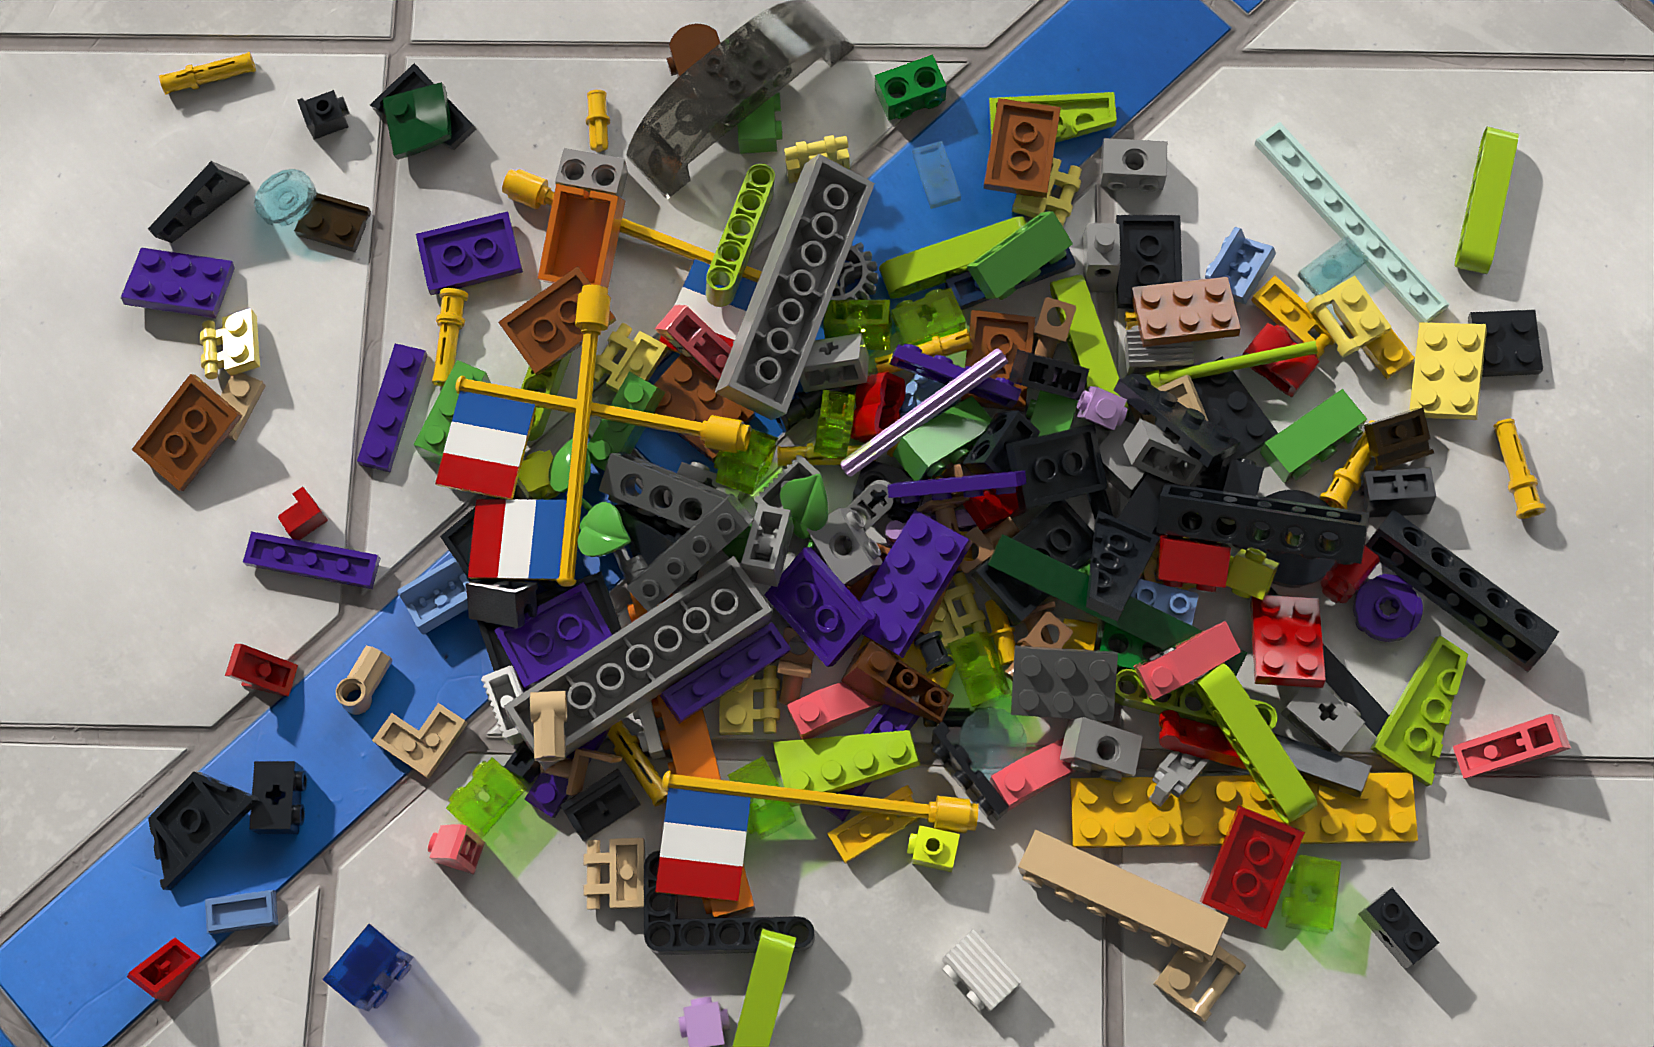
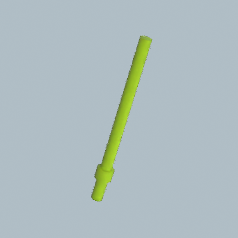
(1240, 362)

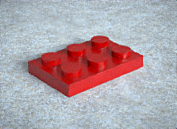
(1287, 641)
(1252, 866)

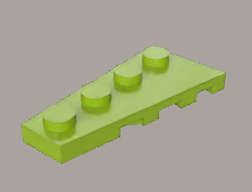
(1078, 113)
(1418, 721)
(844, 761)

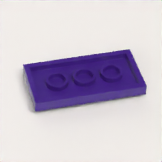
(911, 581)

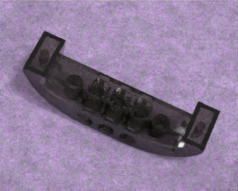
(729, 87)

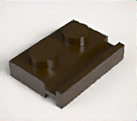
(334, 222)
(1398, 439)

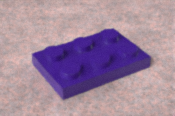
(469, 253)
(178, 282)
(819, 607)
(555, 637)

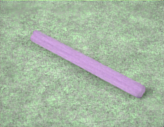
(924, 412)

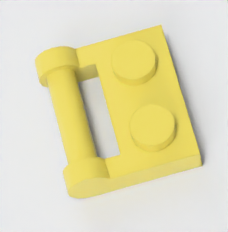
(1357, 312)

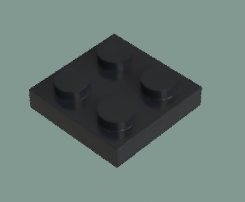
(1510, 343)

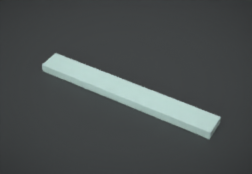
(1349, 219)

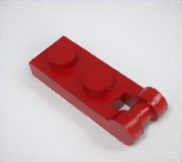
(1196, 739)

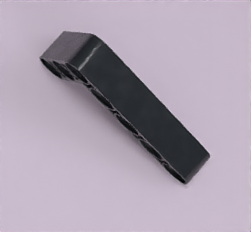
(712, 928)

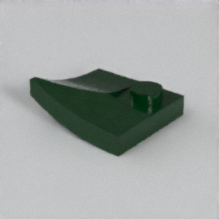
(418, 120)

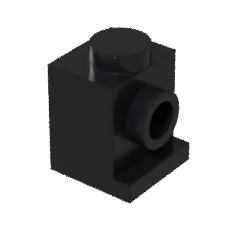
(324, 114)

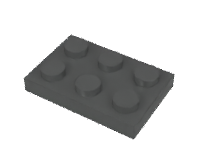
(1064, 683)

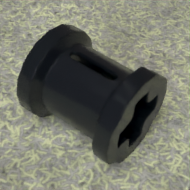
(934, 652)

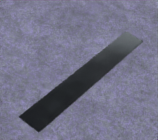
(1350, 689)

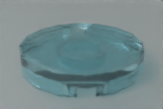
(285, 197)
(993, 739)

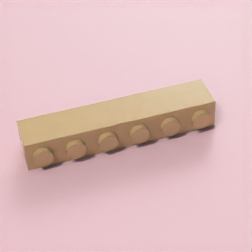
(1122, 895)

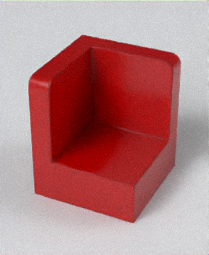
(302, 516)

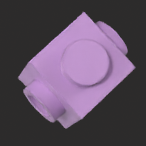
(1102, 408)
(704, 1023)

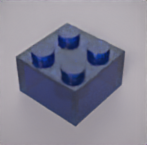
(369, 968)

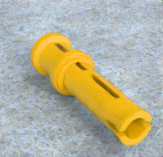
(450, 323)
(1347, 478)
(1521, 482)

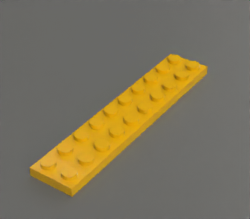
(1123, 816)

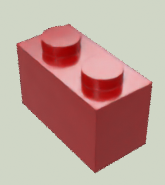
(1193, 563)

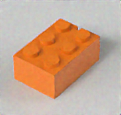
(581, 235)

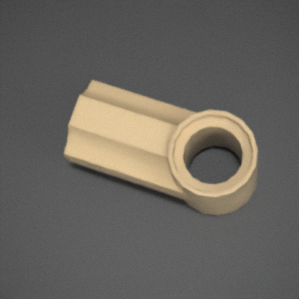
(364, 677)
(548, 714)

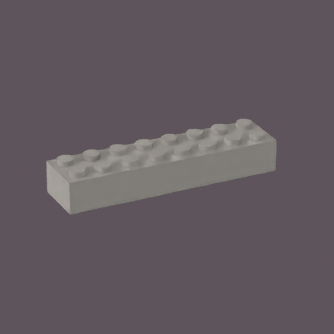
(795, 288)
(649, 655)

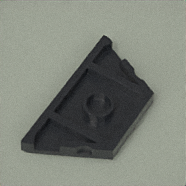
(194, 823)

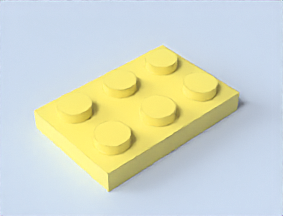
(1448, 370)

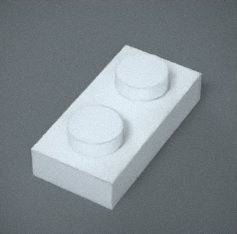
(650, 737)

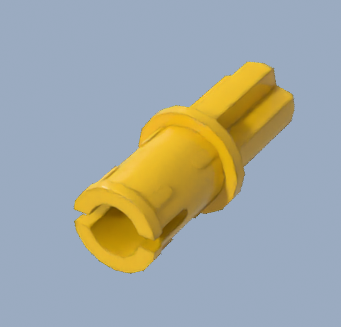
(597, 120)
(1001, 633)

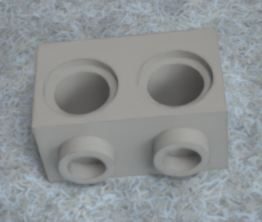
(594, 169)

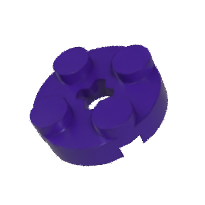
(1370, 617)

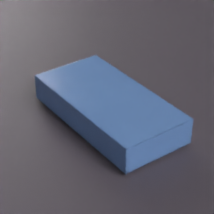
(241, 912)

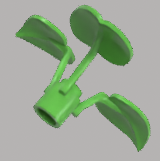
(808, 508)
(602, 526)

